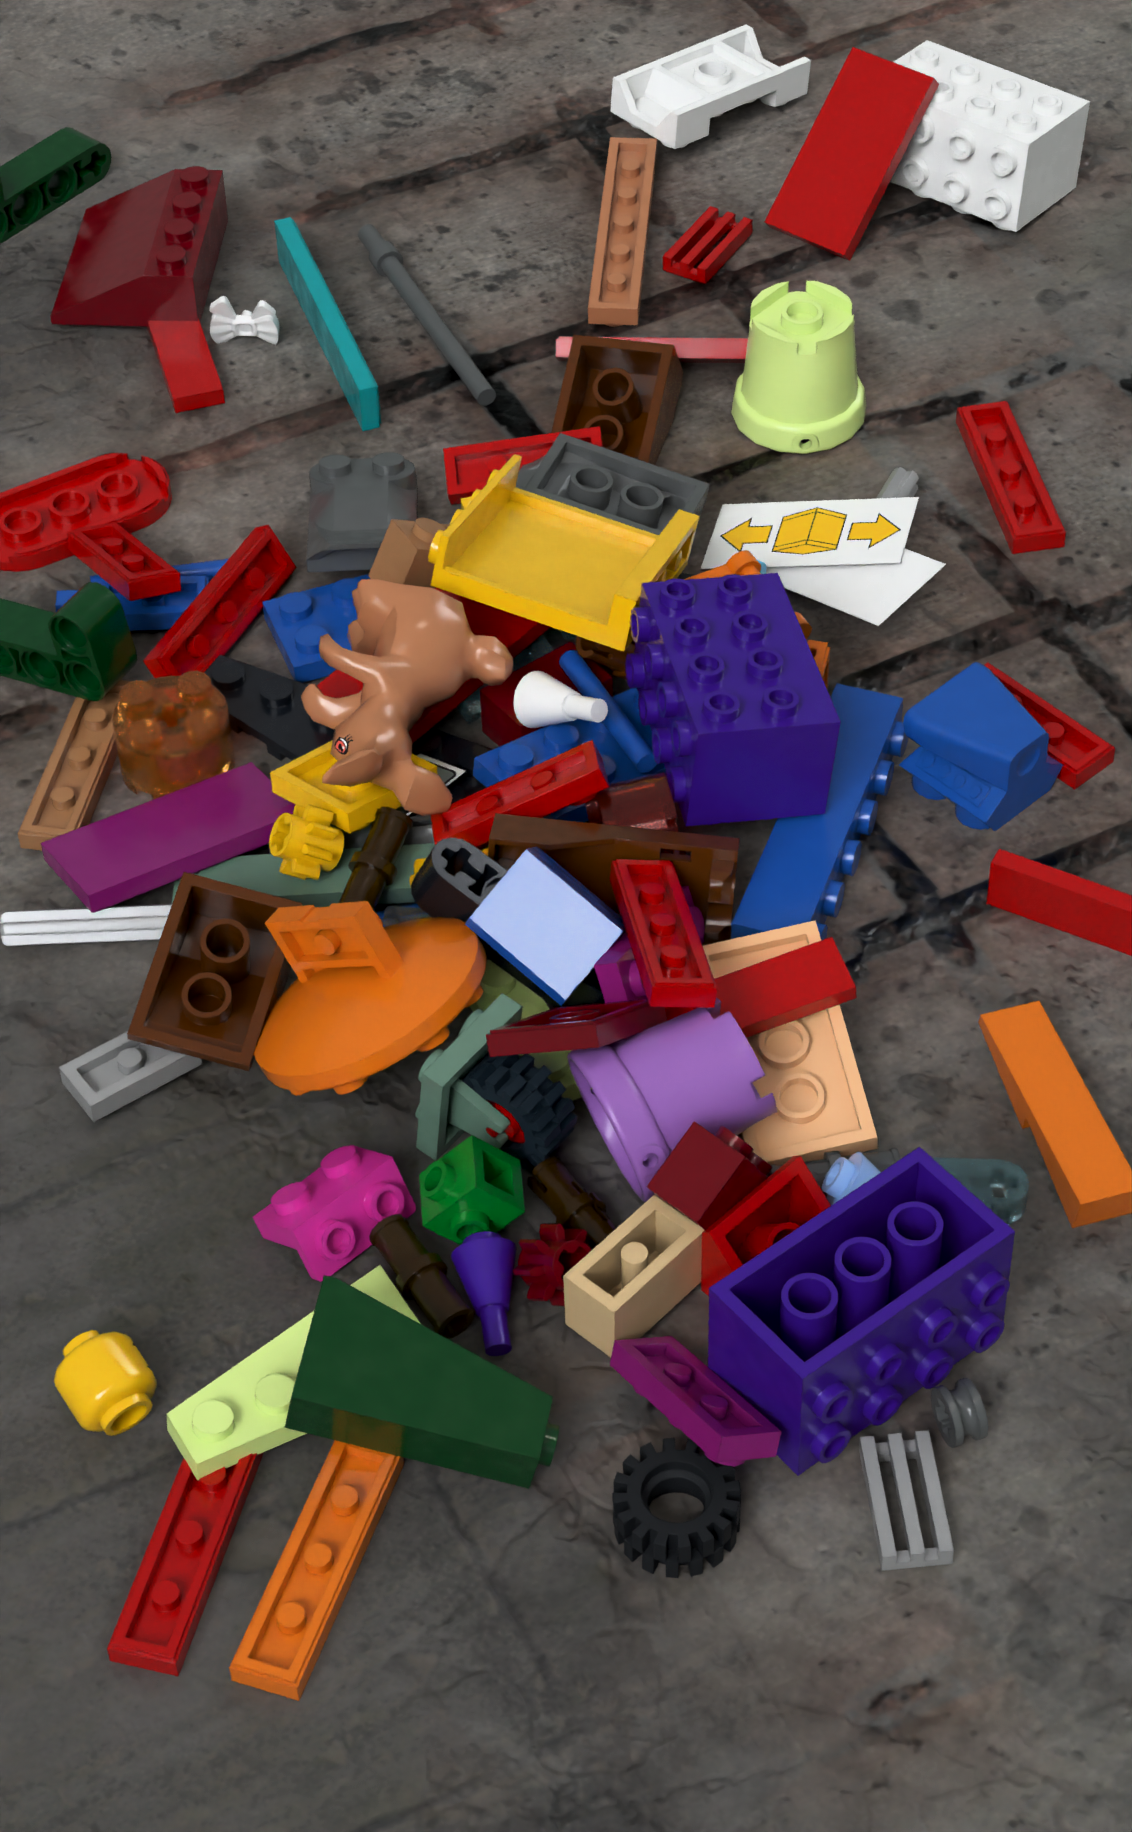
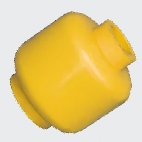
(105, 1382)

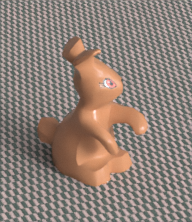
(410, 654)

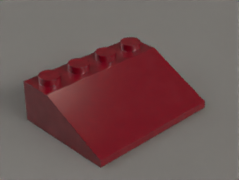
(146, 253)

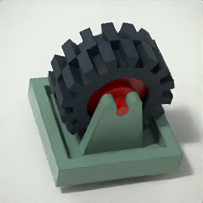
(491, 1097)

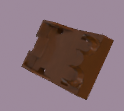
(590, 847)

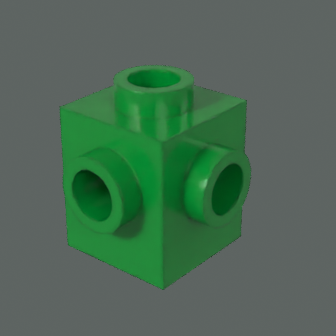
(471, 1191)

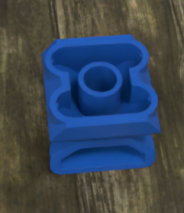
(978, 750)

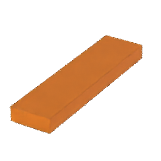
(315, 1570)

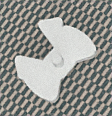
(227, 324)

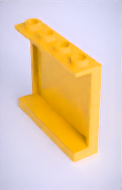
(555, 559)

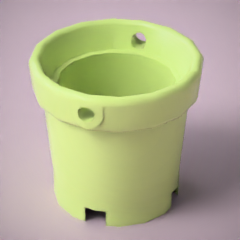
(800, 371)

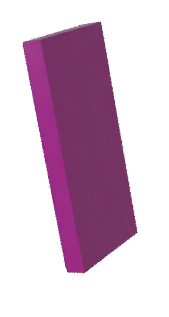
(167, 837)

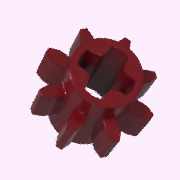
(548, 1259)

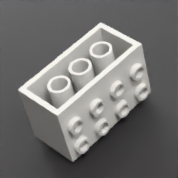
(991, 139)

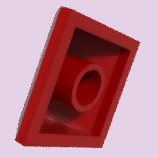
(760, 1220)

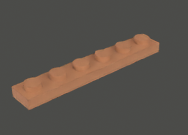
(623, 232)

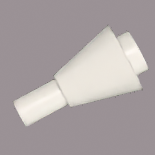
(546, 702)

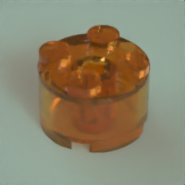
(172, 733)

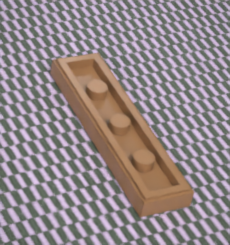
(74, 772)

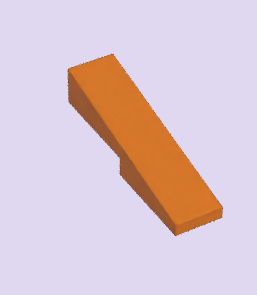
(1057, 1106)

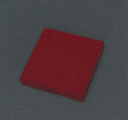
(574, 1027)

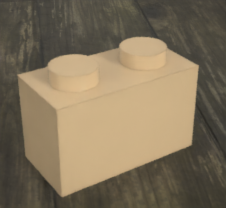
(633, 1275)

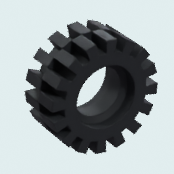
(675, 1541)

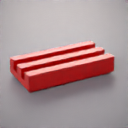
(699, 243)

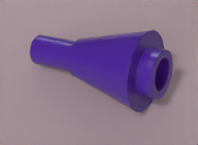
(486, 1271)

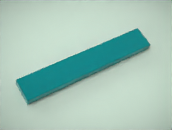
(328, 324)

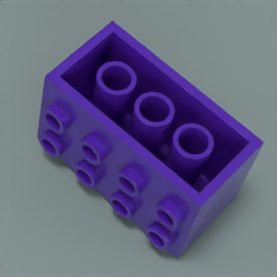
(732, 699)
(862, 1307)

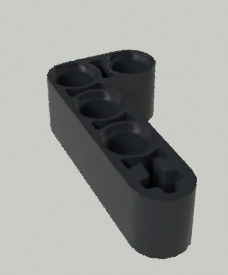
(454, 885)

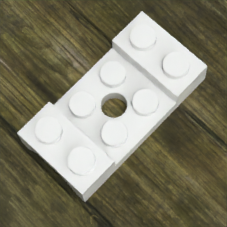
(686, 89)

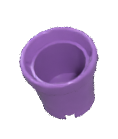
(665, 1080)

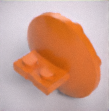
(363, 993)

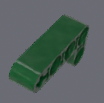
(48, 177)
(72, 651)

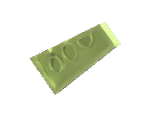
(250, 1402)

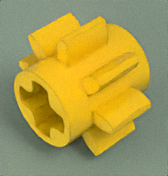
(306, 842)

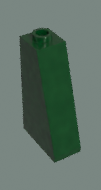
(415, 1394)

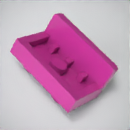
(336, 1208)

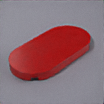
(77, 497)

